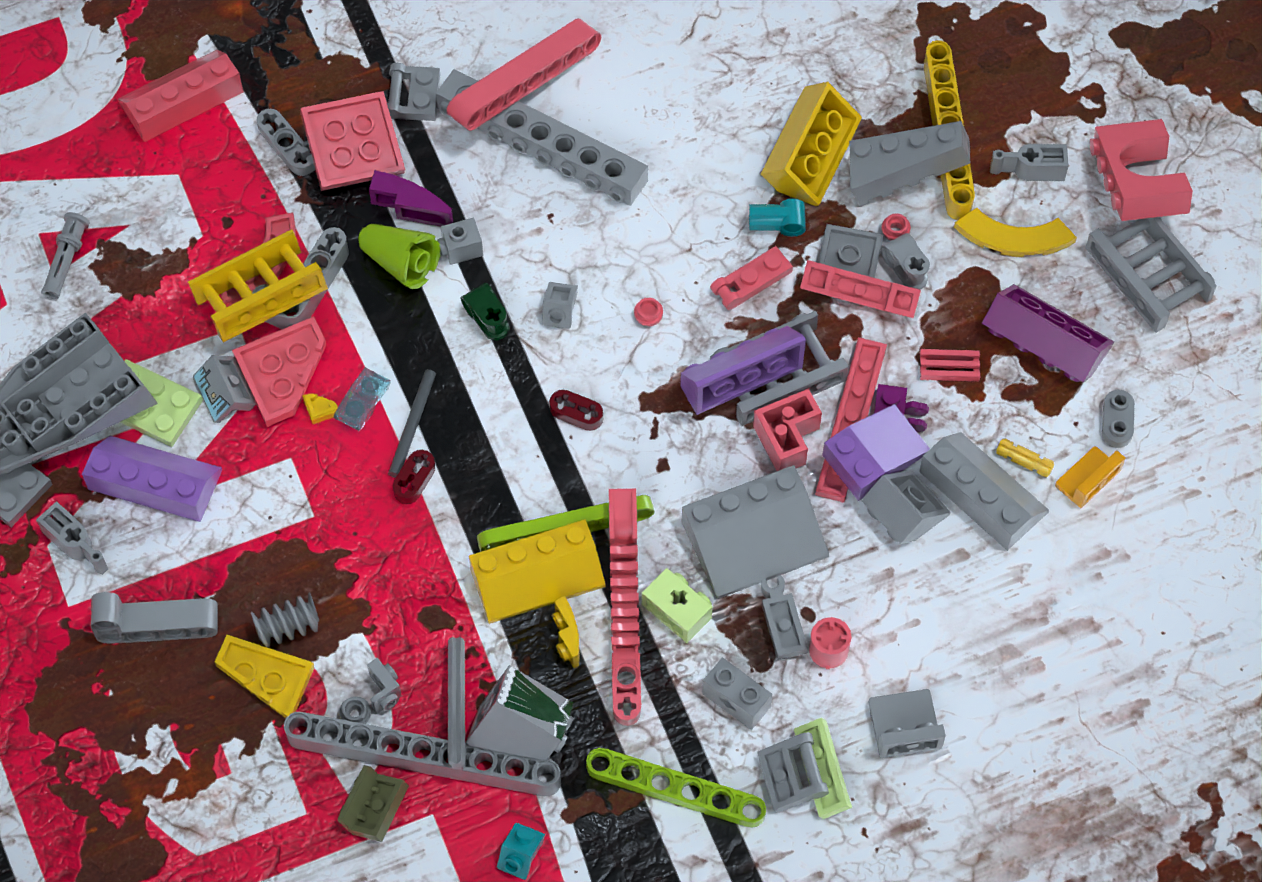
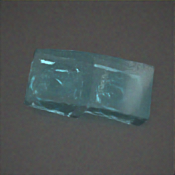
(361, 399)

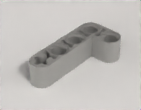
(328, 252)
(151, 621)

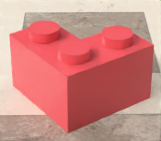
(784, 424)

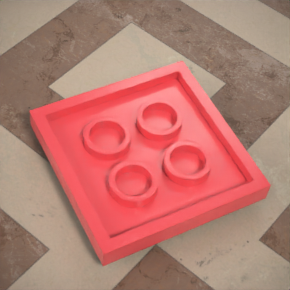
(352, 140)

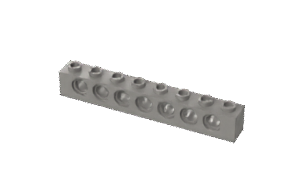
(557, 137)

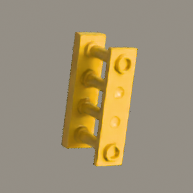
(266, 303)

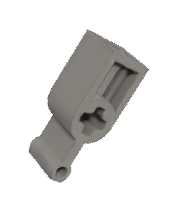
(1033, 162)
(64, 531)

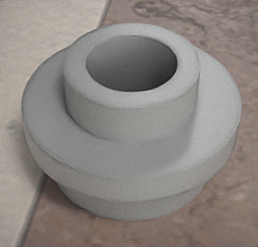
(355, 703)

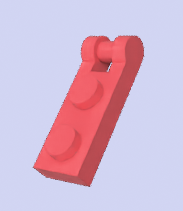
(752, 278)

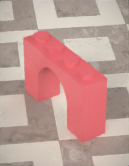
(1136, 194)

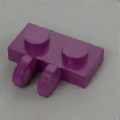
(891, 395)

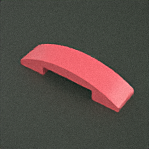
(860, 289)

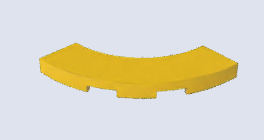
(1014, 240)

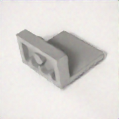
(905, 723)

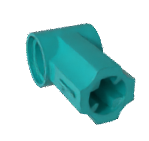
(786, 217)

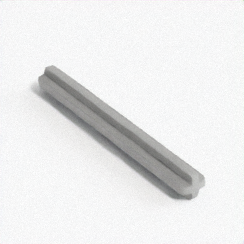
(456, 703)

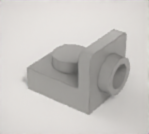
(559, 304)

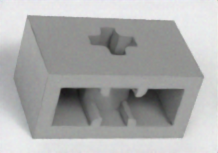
(737, 693)

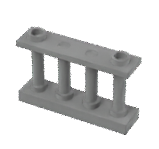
(1138, 289)
(826, 376)

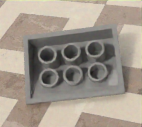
(754, 531)

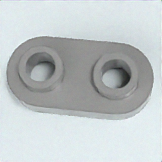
(1118, 416)

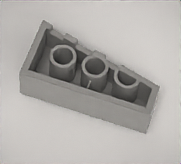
(905, 158)

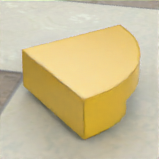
(319, 407)

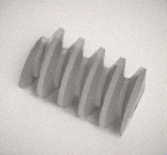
(286, 620)

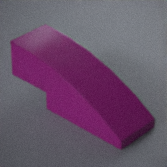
(409, 200)

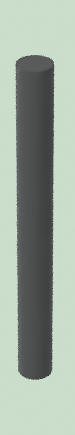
(412, 422)

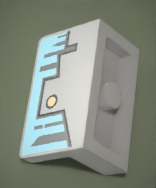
(223, 387)

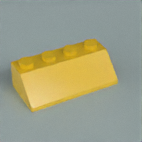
(812, 144)
(536, 571)

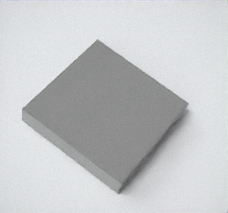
(851, 249)

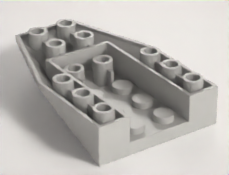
(65, 395)

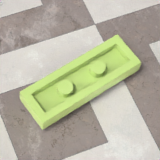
(829, 768)

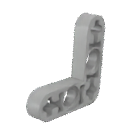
(289, 154)

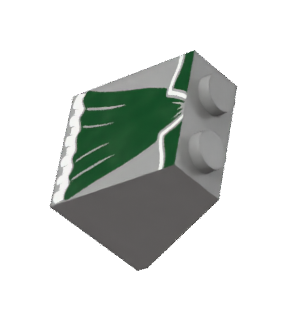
(521, 718)

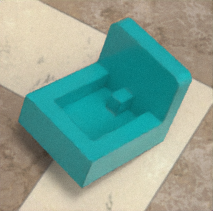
(519, 850)

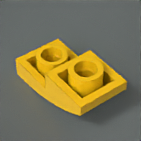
(568, 635)

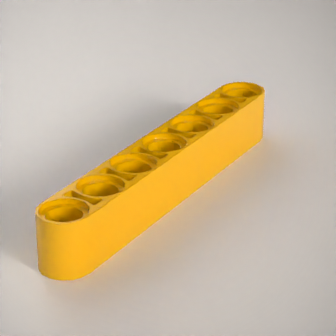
(947, 94)

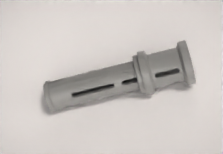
(68, 243)

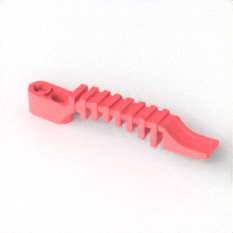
(624, 602)

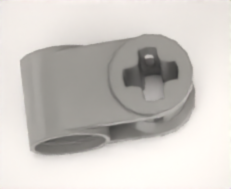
(906, 261)

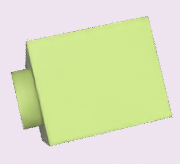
(682, 619)

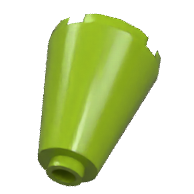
(401, 252)

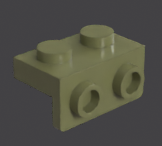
(372, 804)

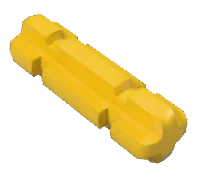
(1025, 457)

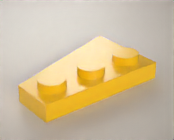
(266, 673)

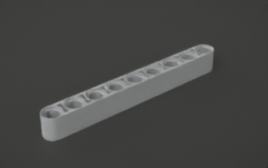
(410, 744)

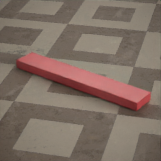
(853, 407)

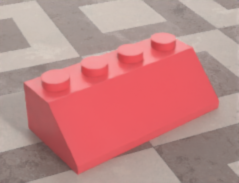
(182, 94)

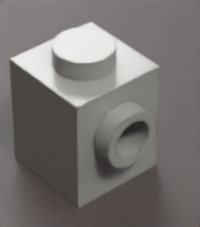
(461, 241)

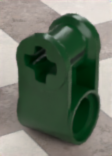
(486, 311)

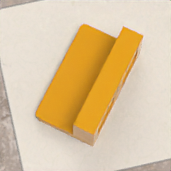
(1090, 475)

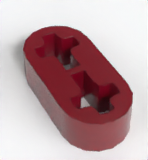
(576, 410)
(419, 479)

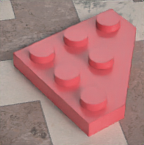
(281, 368)

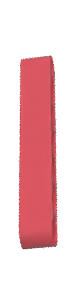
(523, 74)

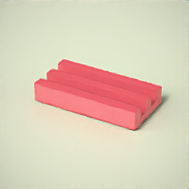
(949, 361)

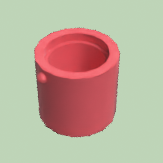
(830, 642)

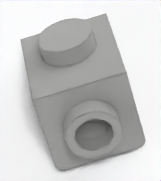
(385, 678)

